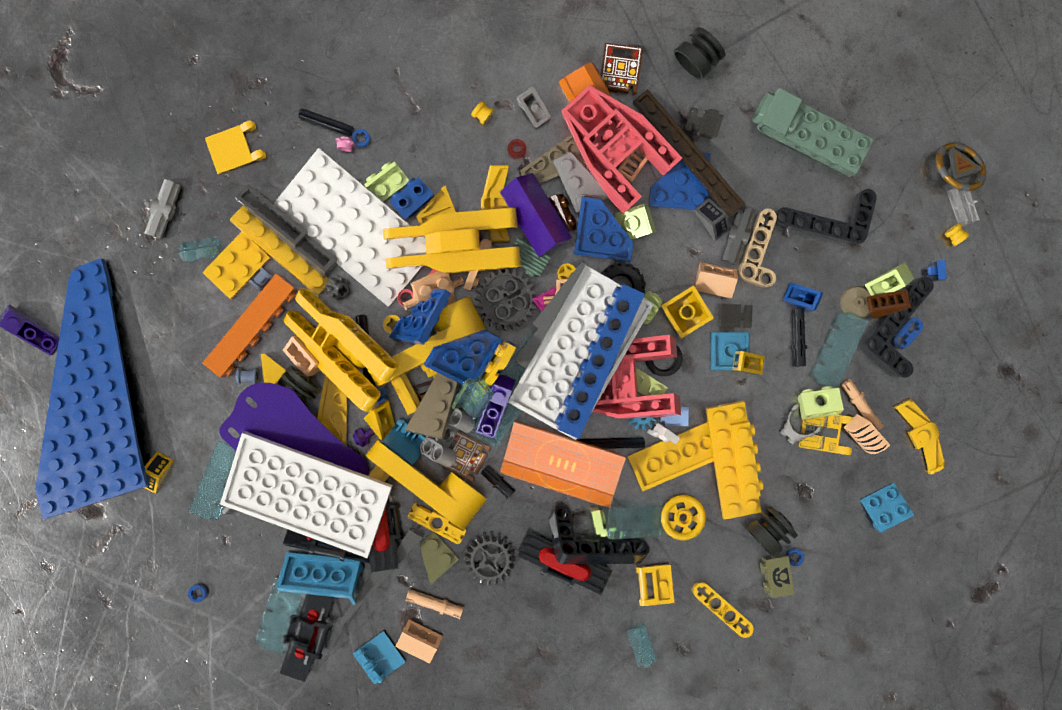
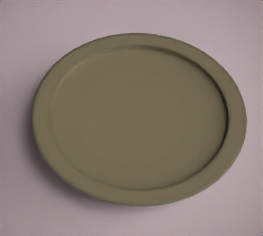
(855, 301)

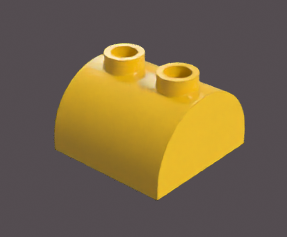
(687, 311)

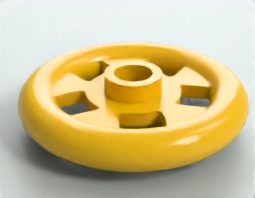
(699, 518)

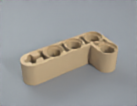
(760, 247)

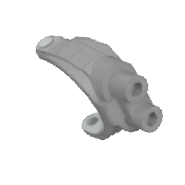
(790, 431)

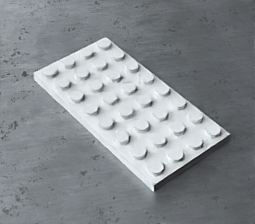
(350, 225)
(560, 354)
(305, 494)

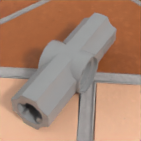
(162, 209)

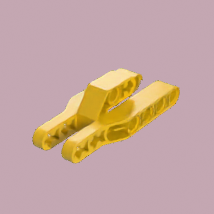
(458, 233)
(351, 340)

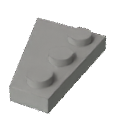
(577, 180)

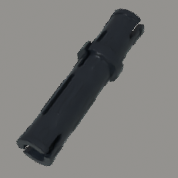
(799, 337)

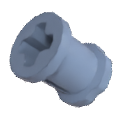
(261, 279)
(247, 375)

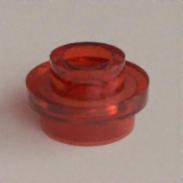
(516, 142)

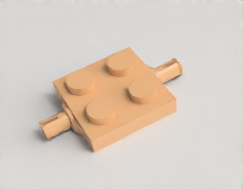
(425, 285)

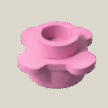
(345, 144)

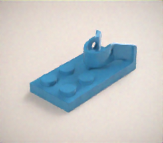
(319, 575)

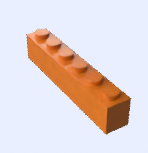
(249, 326)

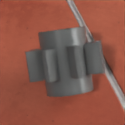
(337, 287)

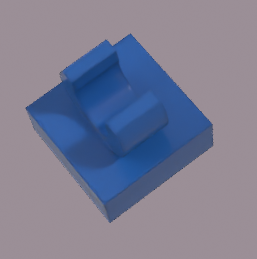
(940, 270)

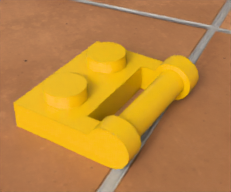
(661, 584)

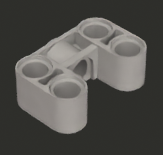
(438, 449)

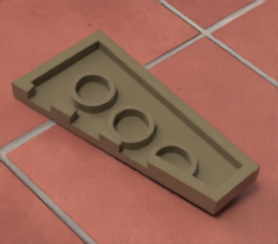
(543, 166)
(435, 408)

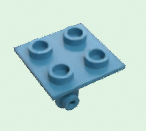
(404, 443)
(887, 508)
(379, 657)

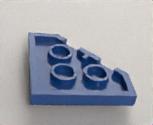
(678, 189)
(601, 233)
(420, 322)
(464, 356)

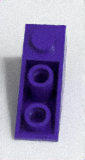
(28, 330)
(494, 410)

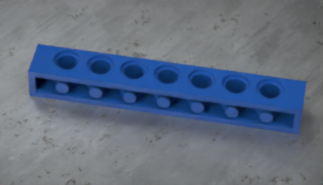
(576, 426)

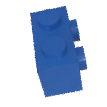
(412, 198)

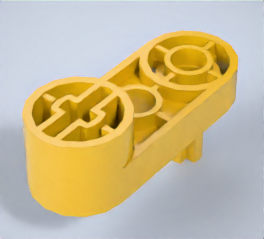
(454, 322)
(451, 499)

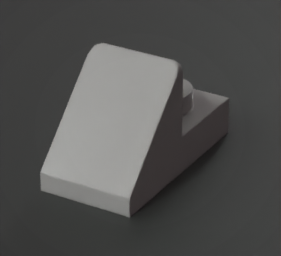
(533, 107)

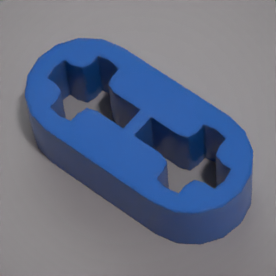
(910, 336)

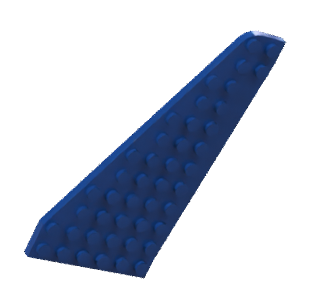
(90, 425)

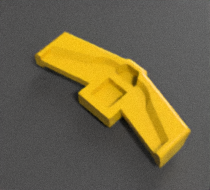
(493, 200)
(923, 434)

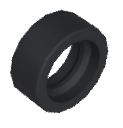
(675, 367)

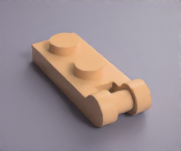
(472, 279)

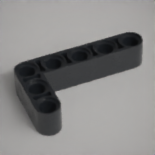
(829, 224)
(894, 325)
(591, 546)

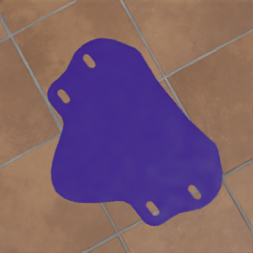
(287, 421)

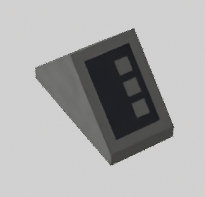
(713, 218)

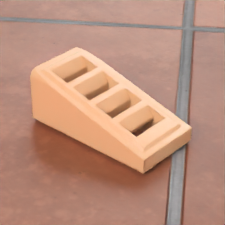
(628, 174)

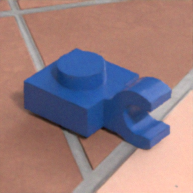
(383, 391)

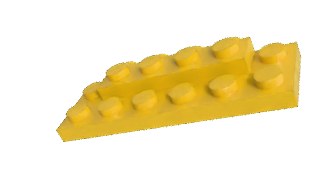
(734, 459)

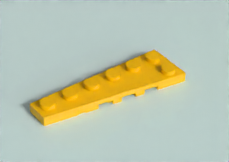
(279, 250)
(333, 410)

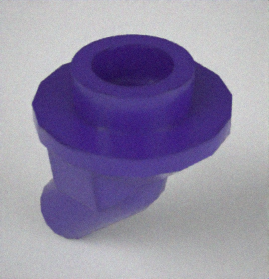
(362, 437)

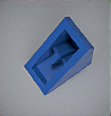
(803, 297)

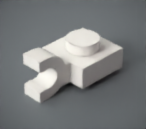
(663, 433)

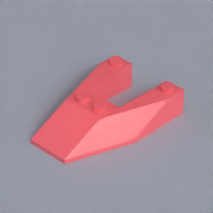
(608, 135)
(621, 395)

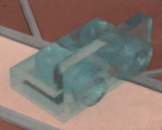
(473, 397)

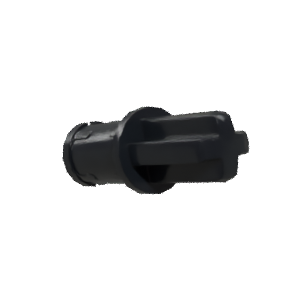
(497, 481)

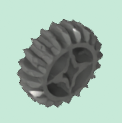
(482, 563)

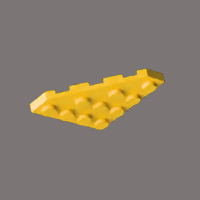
(498, 362)

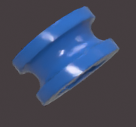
(360, 132)
(798, 552)
(194, 588)

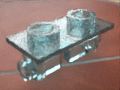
(190, 251)
(641, 646)

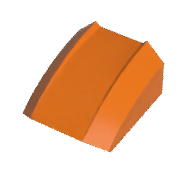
(580, 79)

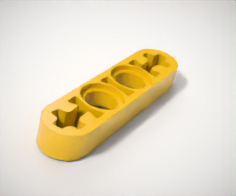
(722, 609)

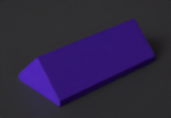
(535, 214)

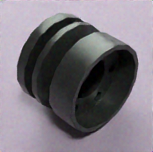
(699, 53)
(300, 384)
(772, 531)

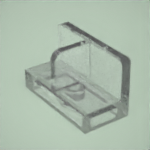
(963, 206)

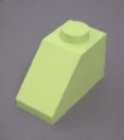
(891, 280)

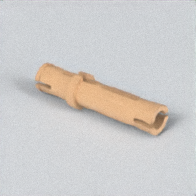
(858, 399)
(430, 602)

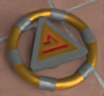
(961, 166)

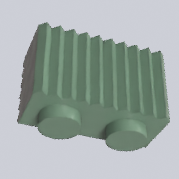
(529, 259)

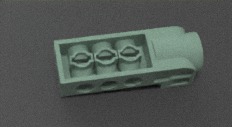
(811, 132)

